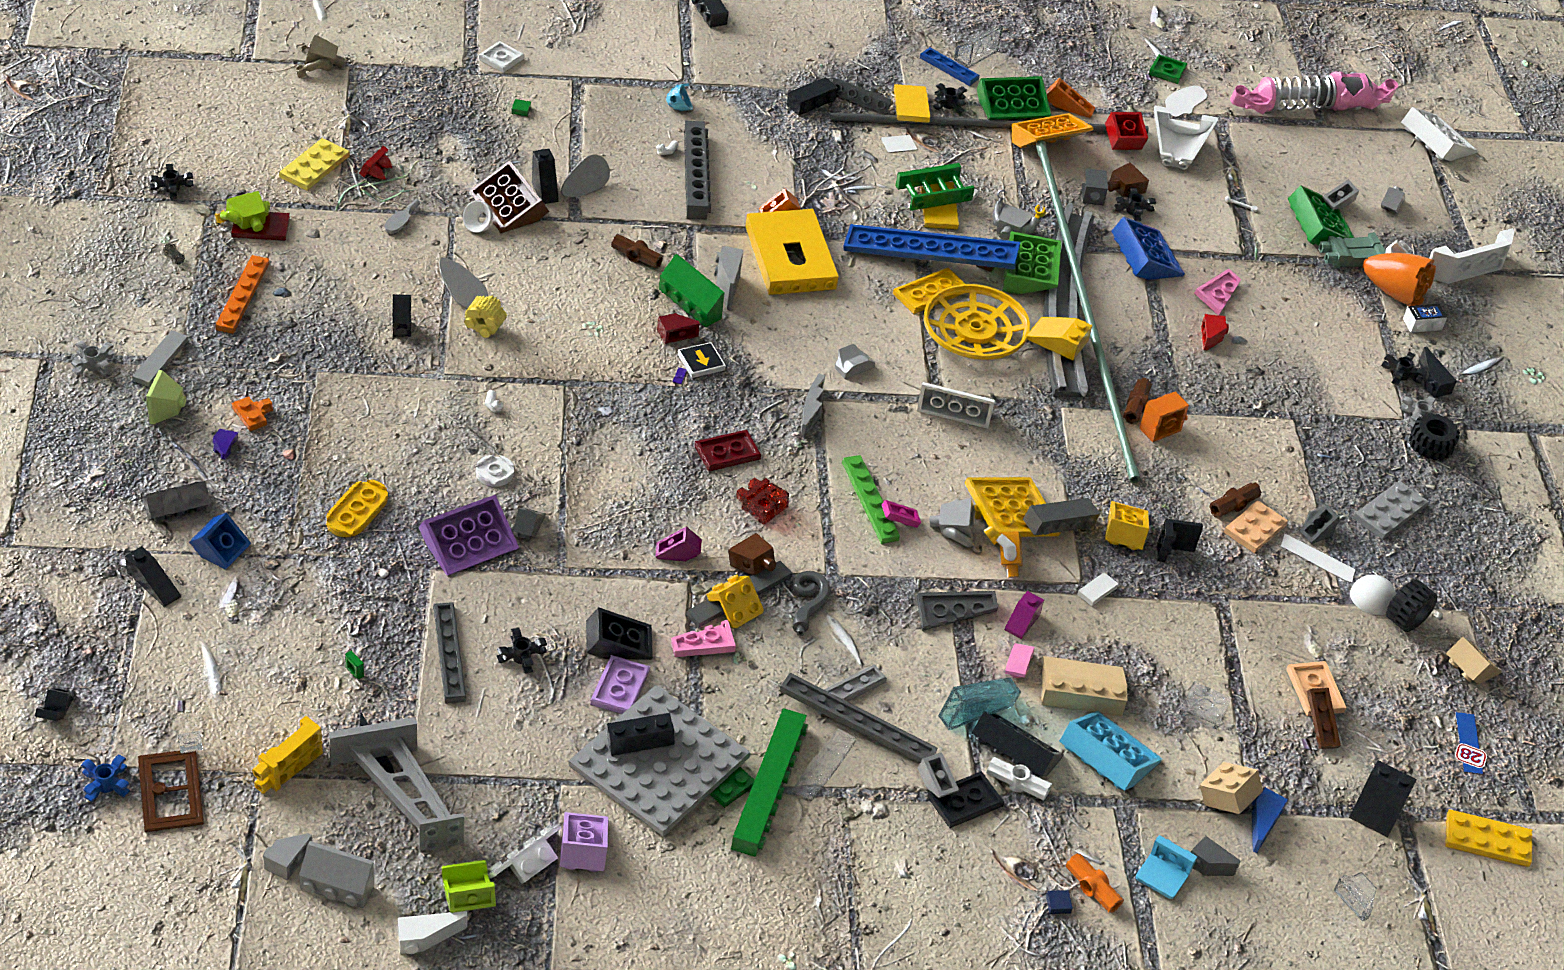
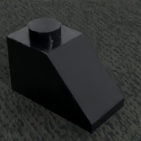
(401, 315)

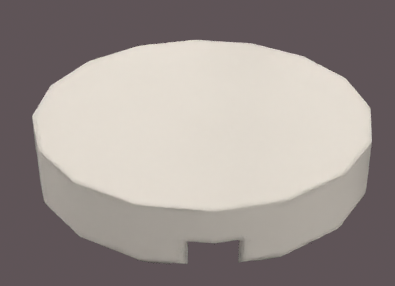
(494, 470)

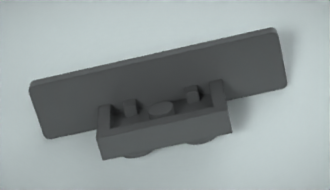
(862, 95)

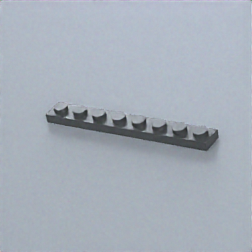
(857, 718)

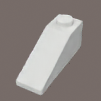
(425, 931)

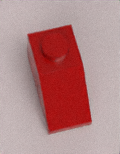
(1213, 330)

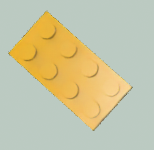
(1488, 838)

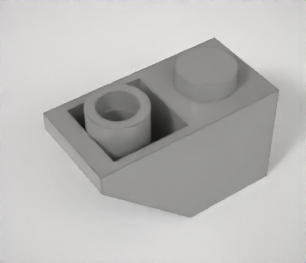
(1393, 199)

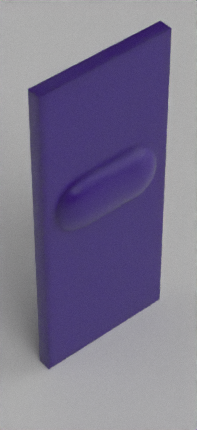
(679, 376)

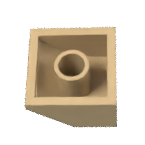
(1472, 662)

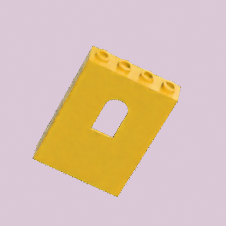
(768, 235)

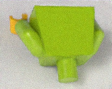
(245, 211)

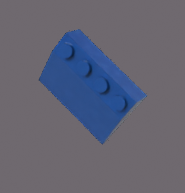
(1146, 250)

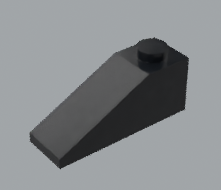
(1437, 378)
(151, 576)

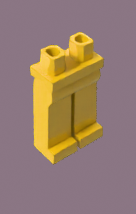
(289, 757)

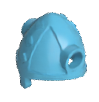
(675, 99)

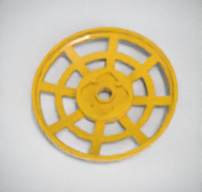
(967, 321)

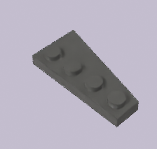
(951, 607)

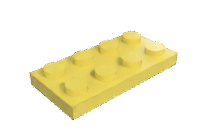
(314, 164)

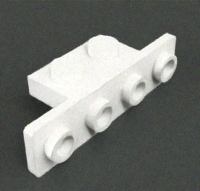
(530, 859)

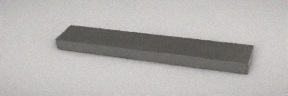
(763, 581)
(449, 653)

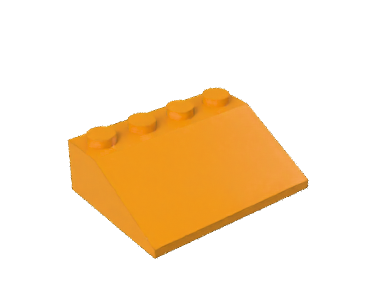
(1048, 129)

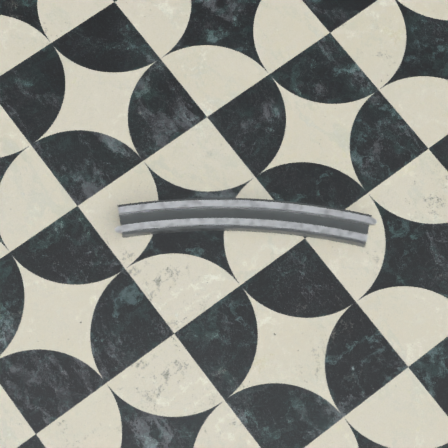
(1068, 376)

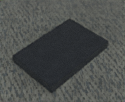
(973, 799)

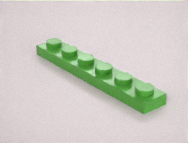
(870, 499)

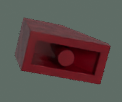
(677, 328)

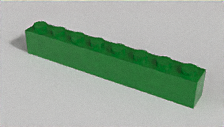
(769, 783)

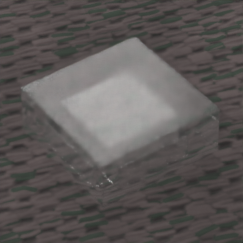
(190, 742)

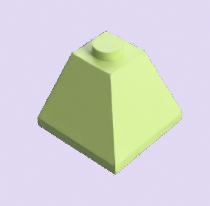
(164, 398)

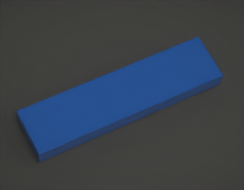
(949, 66)

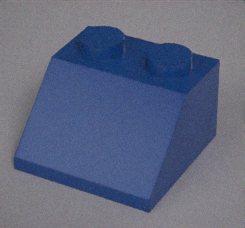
(220, 541)

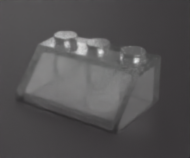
(979, 47)

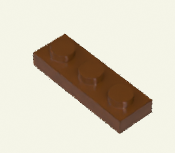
(1323, 718)

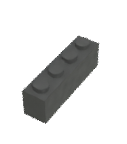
(1061, 516)

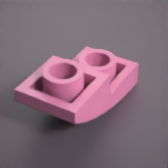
(1019, 660)

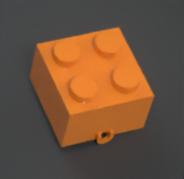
(1164, 416)

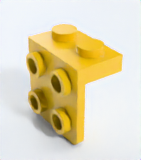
(737, 600)

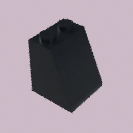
(1382, 798)

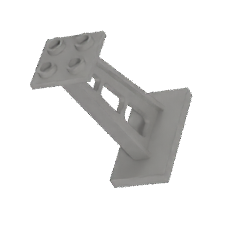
(399, 739)

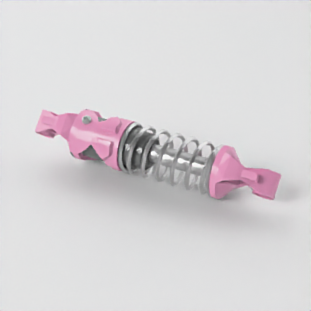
(1332, 91)

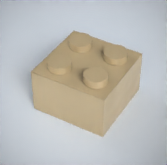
(1231, 787)

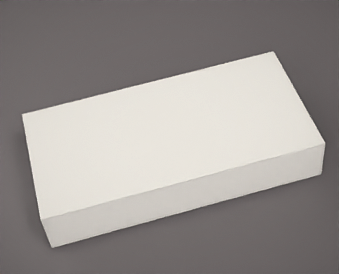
(1097, 589)

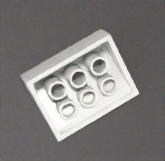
(1437, 135)

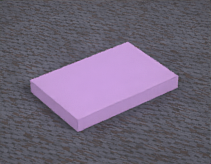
(620, 684)

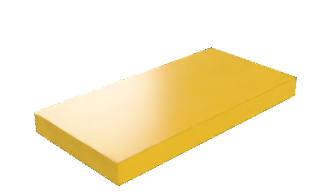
(911, 103)
(941, 216)
(918, 292)

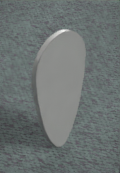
(586, 177)
(461, 282)

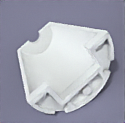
(1180, 140)

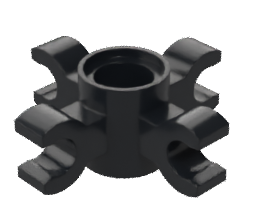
(950, 98)
(171, 181)
(1135, 204)
(1403, 368)
(521, 650)

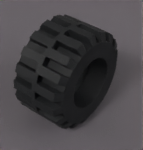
(1434, 436)
(1411, 605)

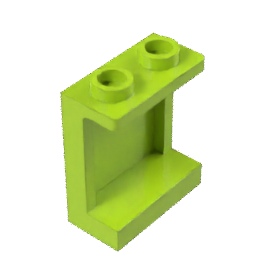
(468, 886)

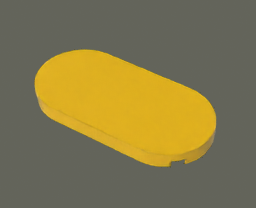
(357, 508)

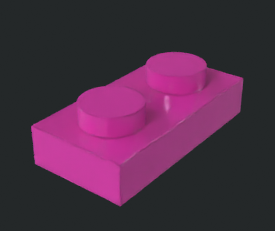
(901, 514)

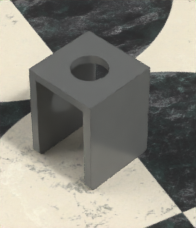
(1095, 188)

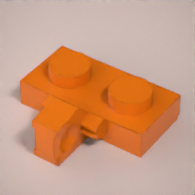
(252, 412)

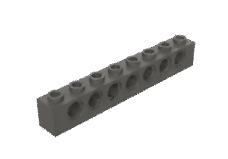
(697, 170)

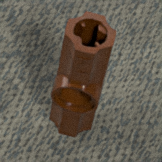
(637, 251)
(1137, 400)
(1235, 499)

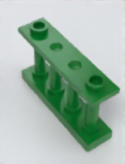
(934, 175)

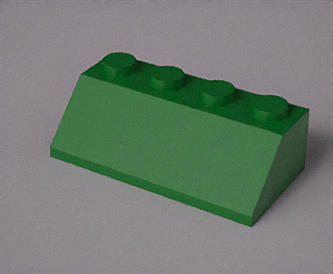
(692, 291)

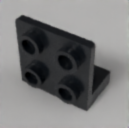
(1177, 536)

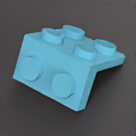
(1166, 867)

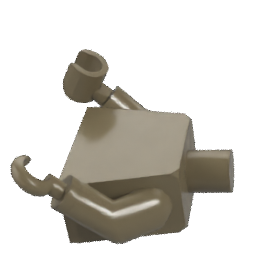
(320, 55)

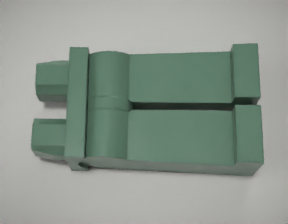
(1350, 251)

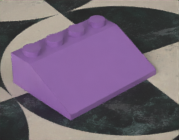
(468, 535)

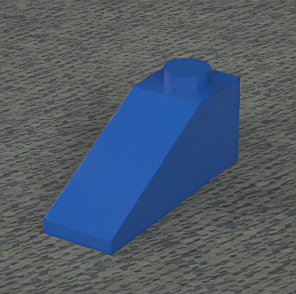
(1265, 815)

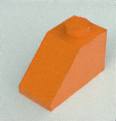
(781, 202)

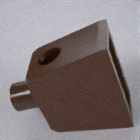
(1127, 177)
(752, 555)

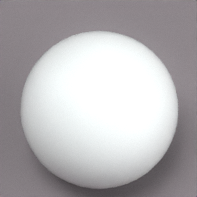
(1372, 594)

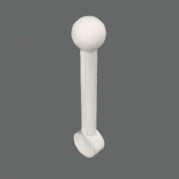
(1253, 208)

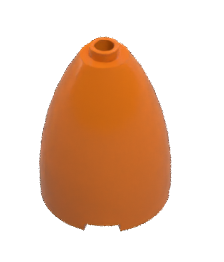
(1401, 275)

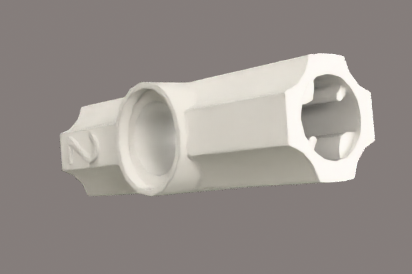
(1019, 778)

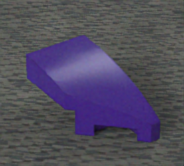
(223, 441)

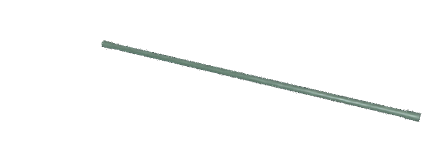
(1132, 469)

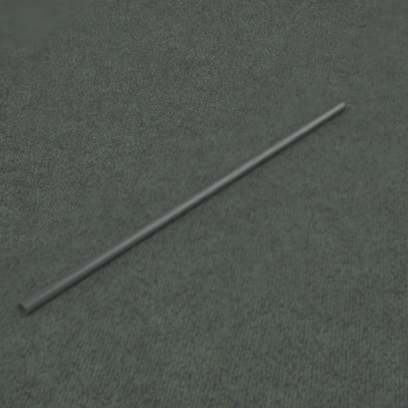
(875, 118)

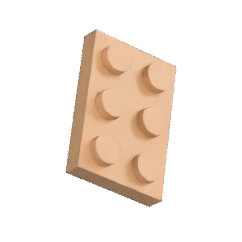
(1255, 526)
(1314, 675)

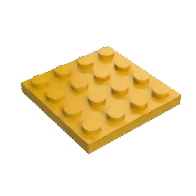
(1006, 501)

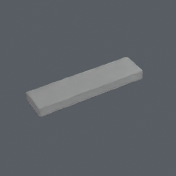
(160, 358)
(857, 684)

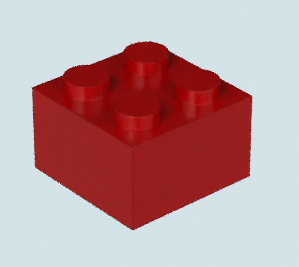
(1126, 130)

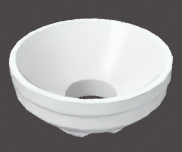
(472, 213)

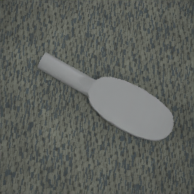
(400, 218)

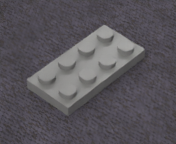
(1390, 509)

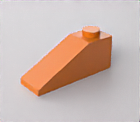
(1066, 98)

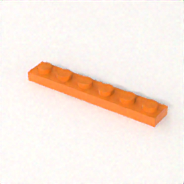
(242, 294)

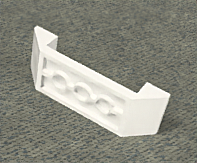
(1471, 263)

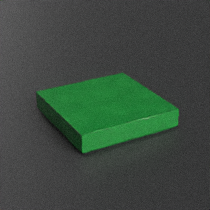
(1168, 69)

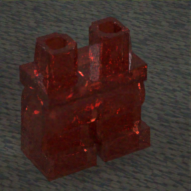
(763, 499)

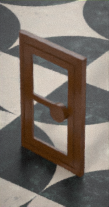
(148, 790)

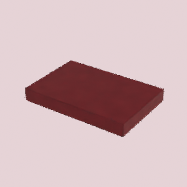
(274, 228)
(727, 450)

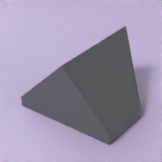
(1320, 524)

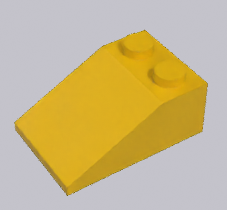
(1061, 335)
(1127, 526)

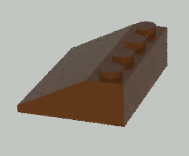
(510, 198)

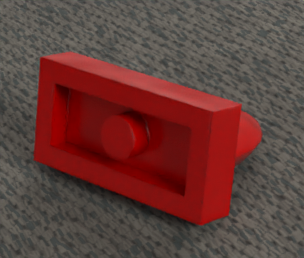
(371, 165)

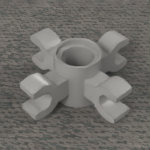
(92, 358)
(1422, 407)

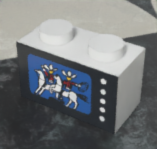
(1424, 318)

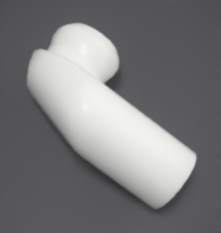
(662, 150)

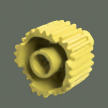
(485, 315)

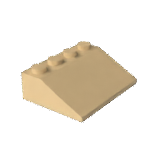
(1083, 686)

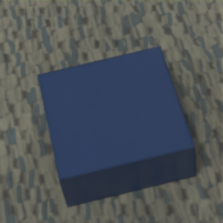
(1059, 902)

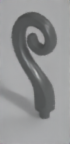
(802, 616)

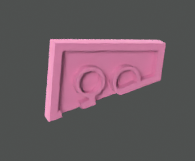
(1218, 290)
(709, 641)

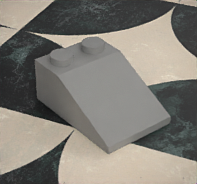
(728, 272)

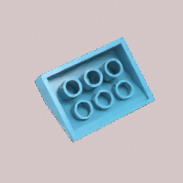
(1109, 749)

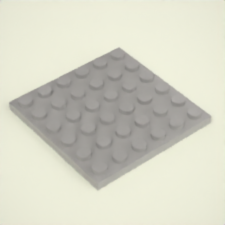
(668, 780)

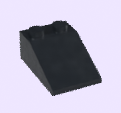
(618, 636)

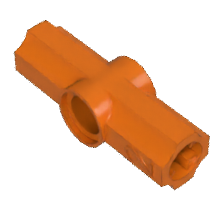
(1094, 883)

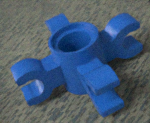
(105, 778)

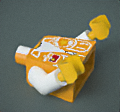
(1010, 549)

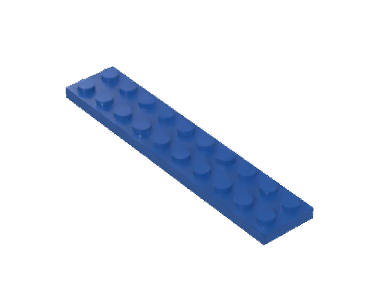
(932, 246)

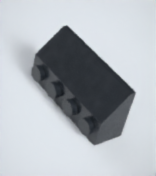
(1016, 743)

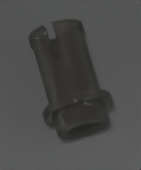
(170, 250)

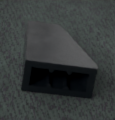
(544, 176)

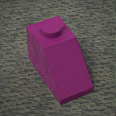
(679, 546)
(1024, 615)

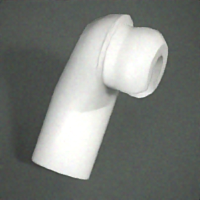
(490, 402)

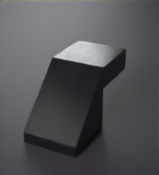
(56, 704)

